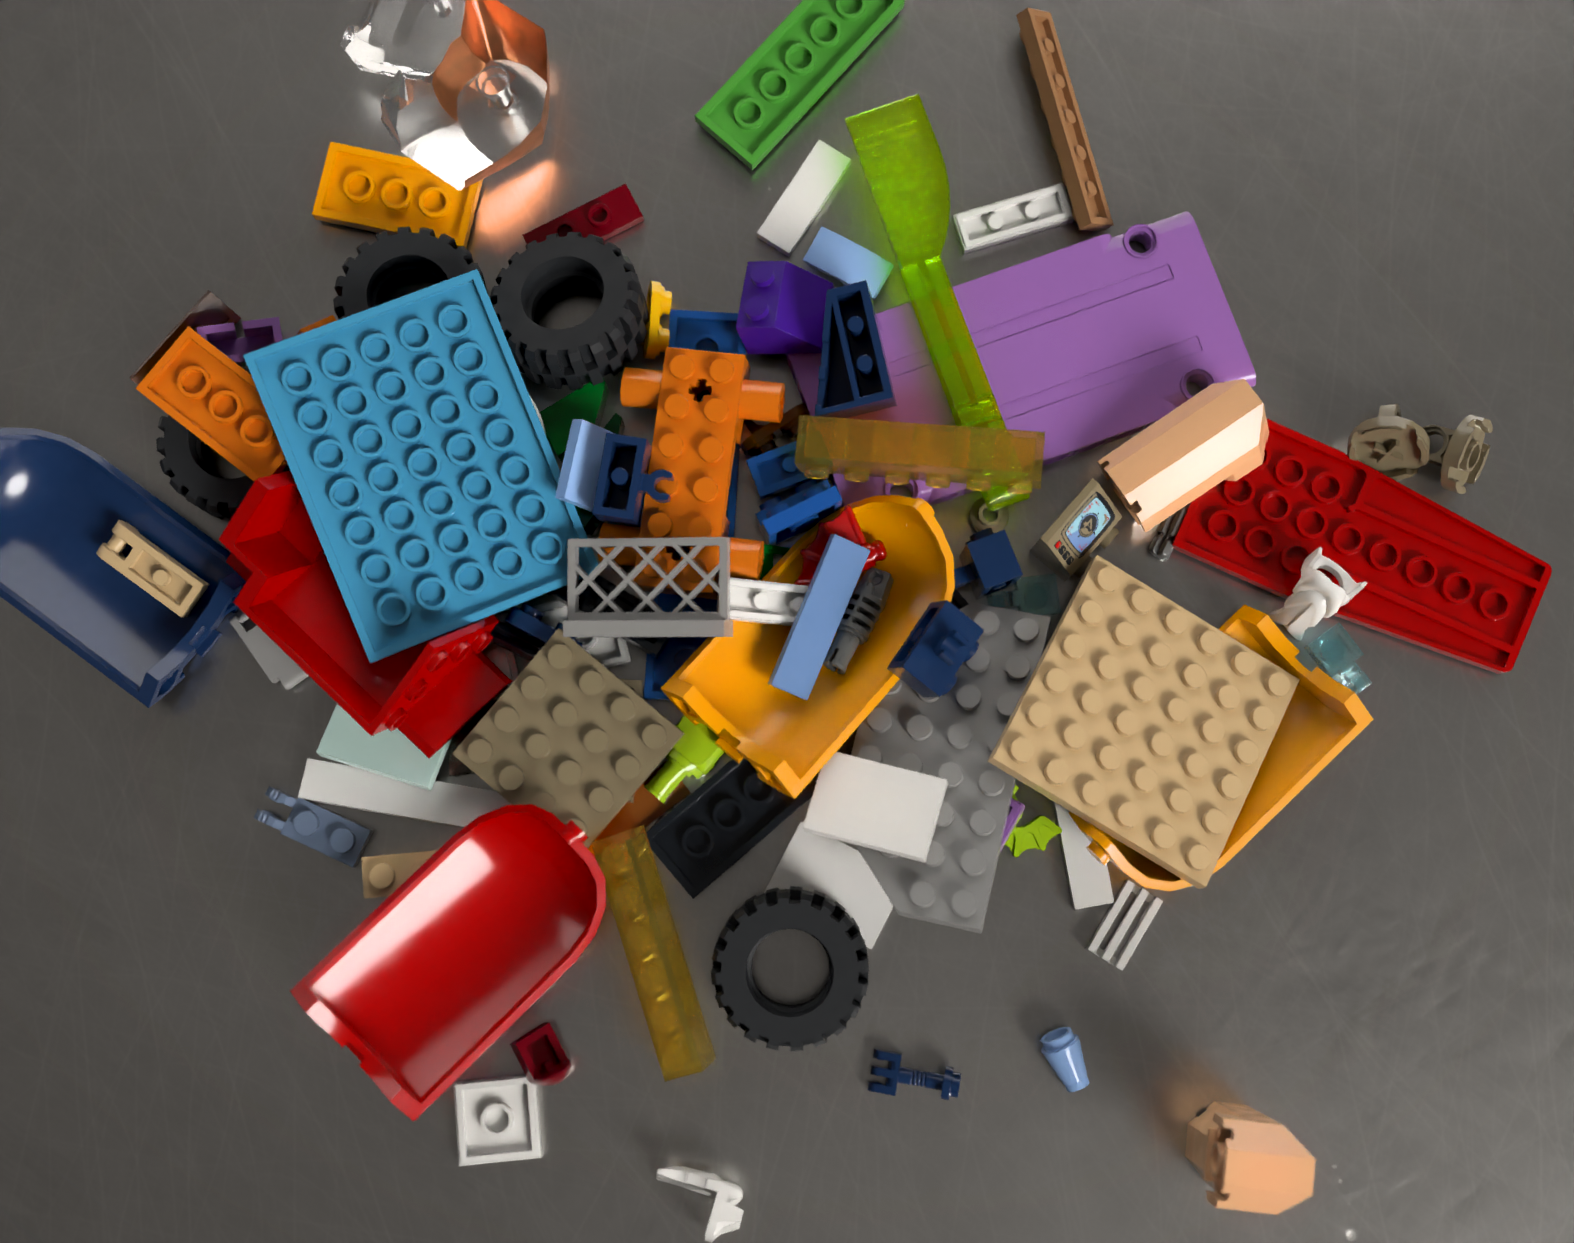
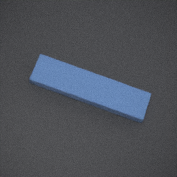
(819, 617)

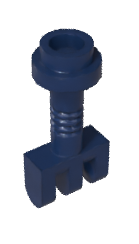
(894, 1073)

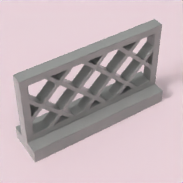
(648, 623)

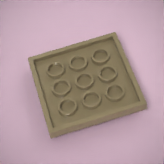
(569, 738)

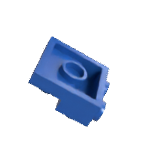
(798, 513)

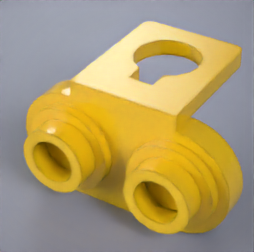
(657, 303)

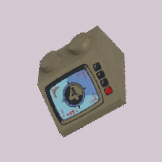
(1077, 532)

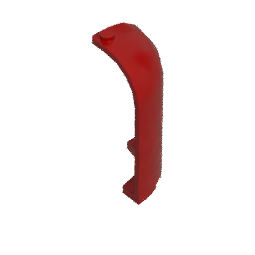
(459, 951)

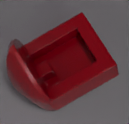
(542, 1056)

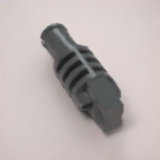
(859, 618)

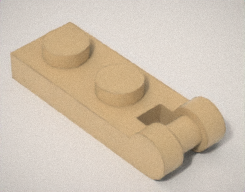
(153, 569)

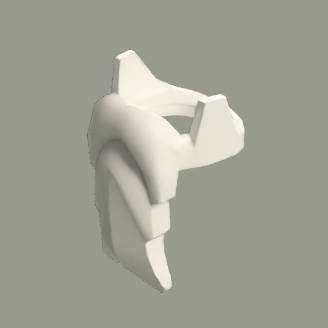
(1315, 595)
(724, 1215)

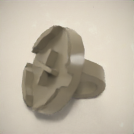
(1390, 444)

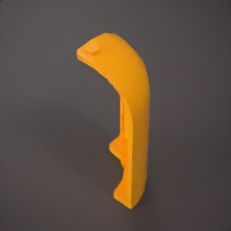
(1311, 734)
(793, 737)

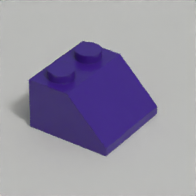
(781, 309)

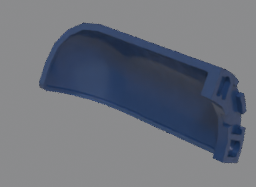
(54, 518)

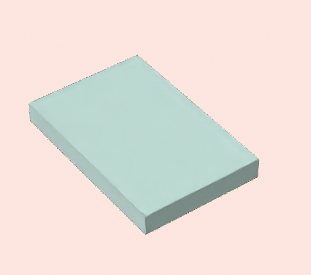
(383, 754)

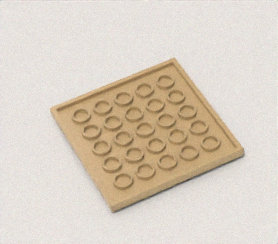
(1145, 722)

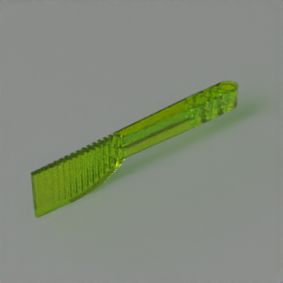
(913, 203)

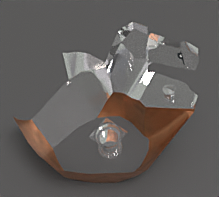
(463, 88)

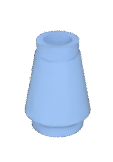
(1066, 1058)

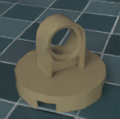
(1462, 452)

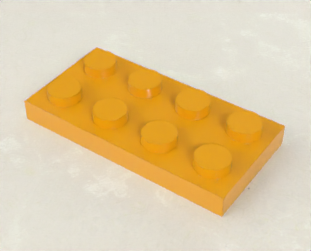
(391, 192)

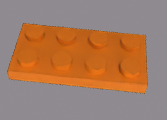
(216, 404)

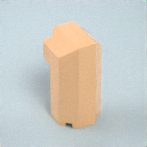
(1189, 451)
(1248, 1159)

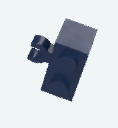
(626, 480)
(987, 563)
(936, 649)

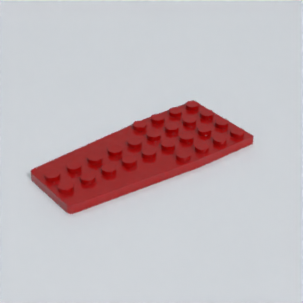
(1425, 567)

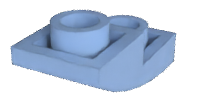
(847, 261)

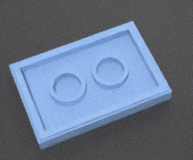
(582, 465)

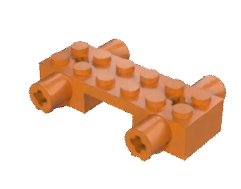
(698, 448)

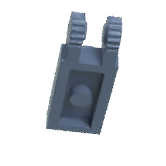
(318, 828)

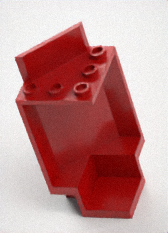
(298, 604)

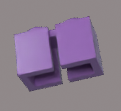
(257, 334)

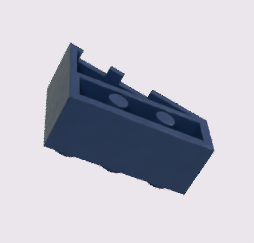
(853, 359)

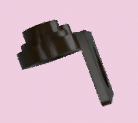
(764, 437)

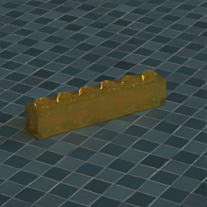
(920, 453)
(654, 953)

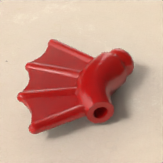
(847, 527)

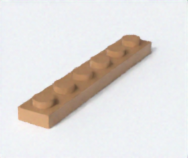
(1064, 120)

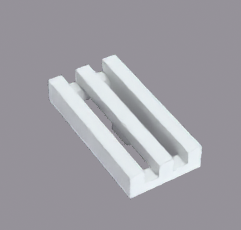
(1138, 932)

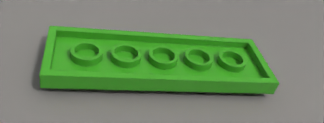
(791, 73)

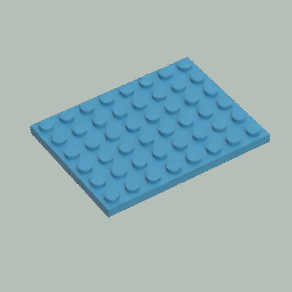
(420, 463)

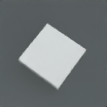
(497, 1119)

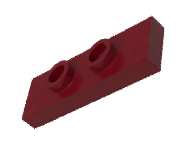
(600, 217)

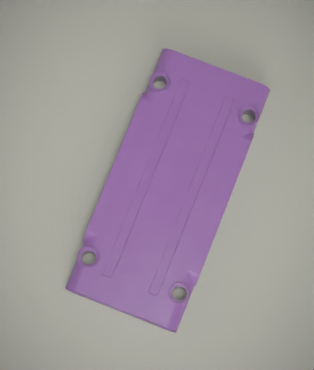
(1070, 344)

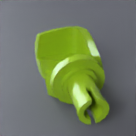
(692, 755)

